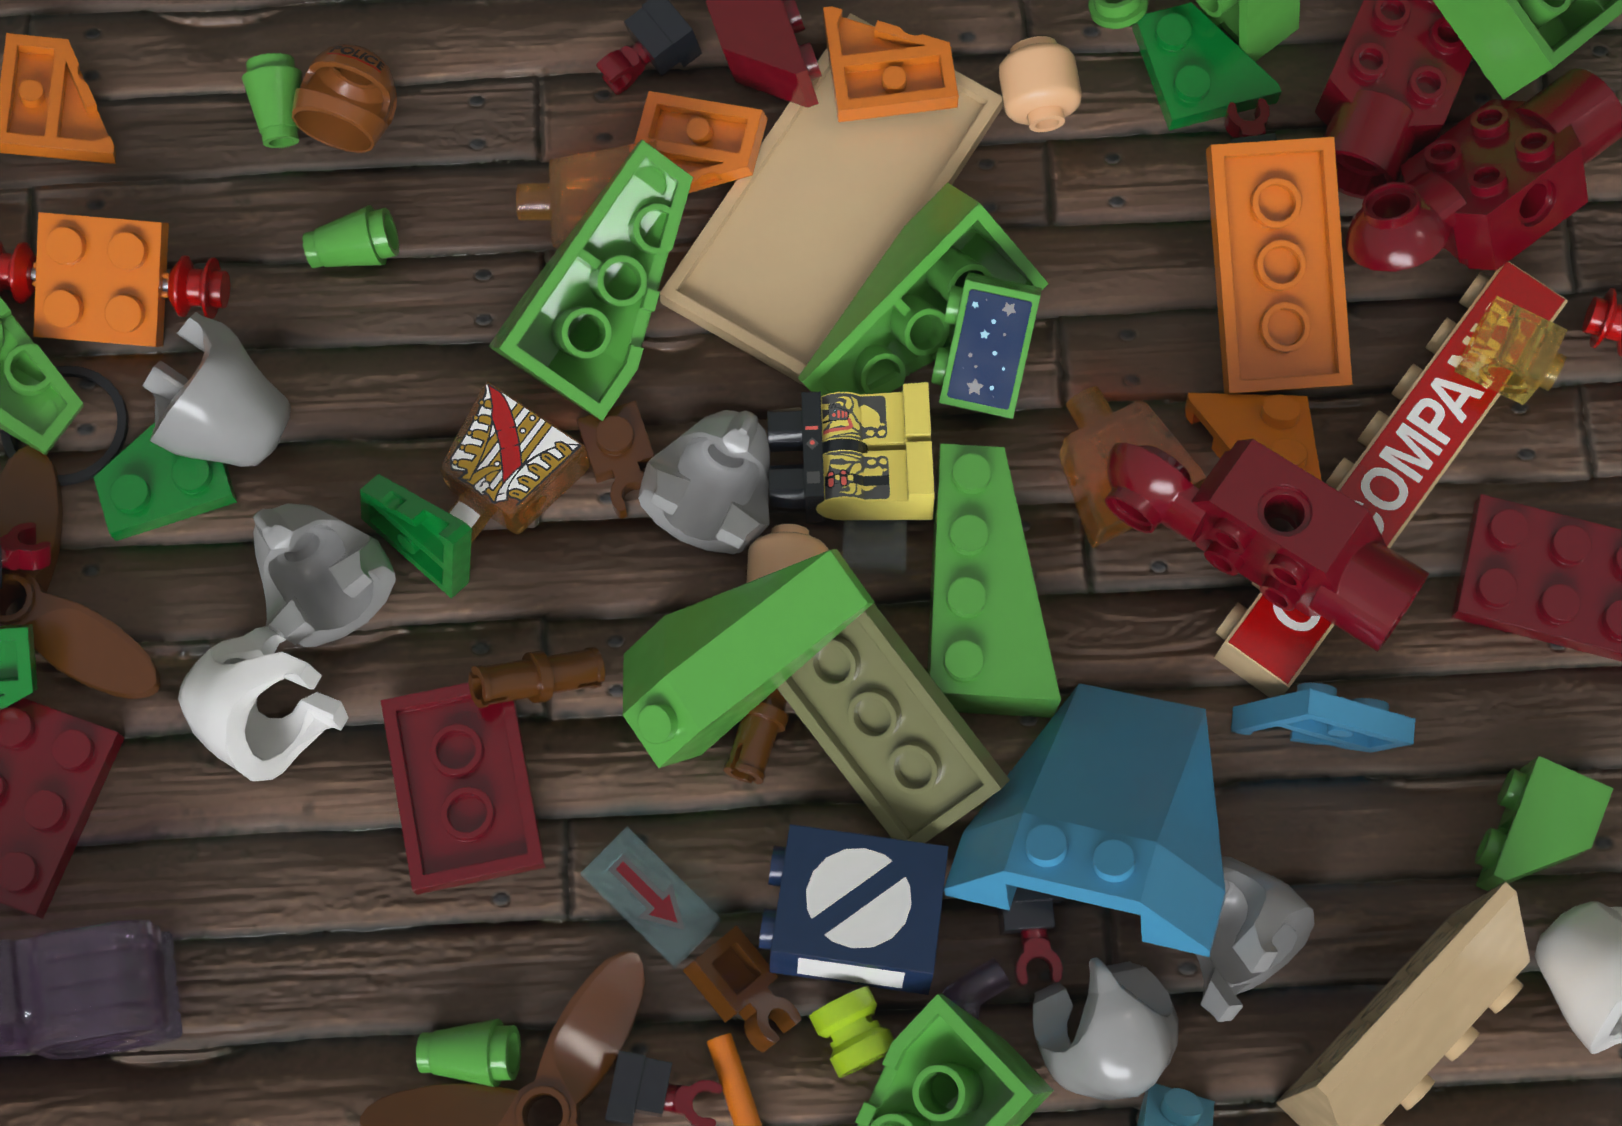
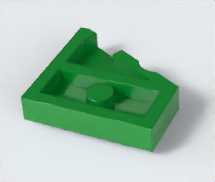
(1198, 67)
(156, 488)

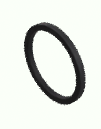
(119, 438)

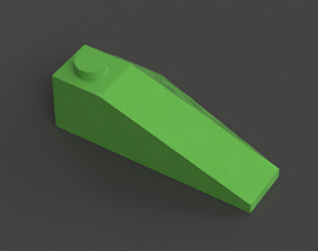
(594, 298)
(729, 652)
(952, 1074)

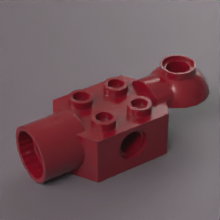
(1390, 90)
(1491, 180)
(1275, 528)

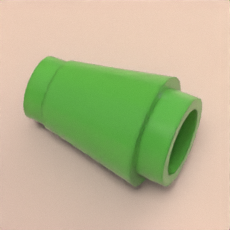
(271, 93)
(353, 240)
(472, 1052)

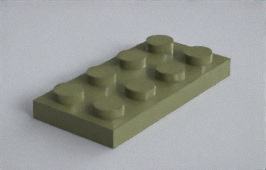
(892, 731)

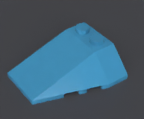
(1107, 814)

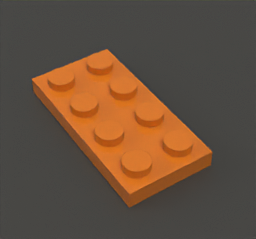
(1279, 265)

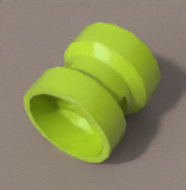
(854, 1034)

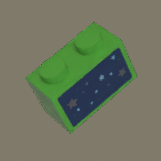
(988, 344)

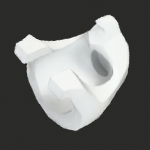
(223, 712)
(1584, 971)

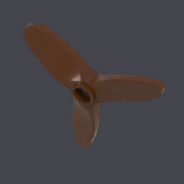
(64, 631)
(571, 1067)

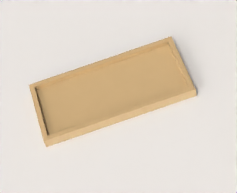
(818, 219)

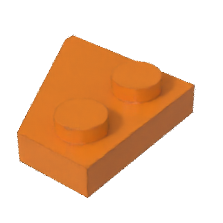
(886, 69)
(1273, 420)

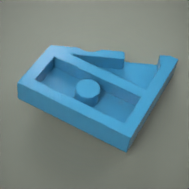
(1324, 718)

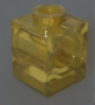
(1513, 351)

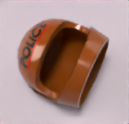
(346, 98)

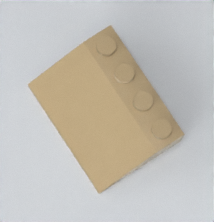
(1417, 1018)

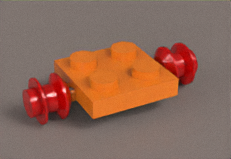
(107, 280)

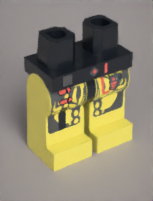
(859, 455)

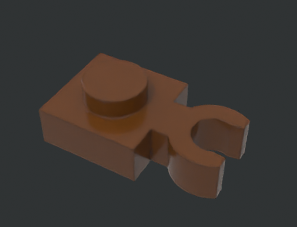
(617, 450)
(736, 981)

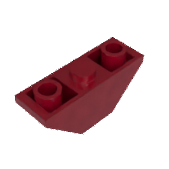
(763, 47)

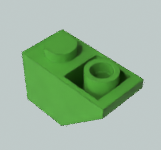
(1545, 822)

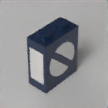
(855, 909)

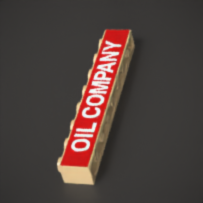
(1392, 475)

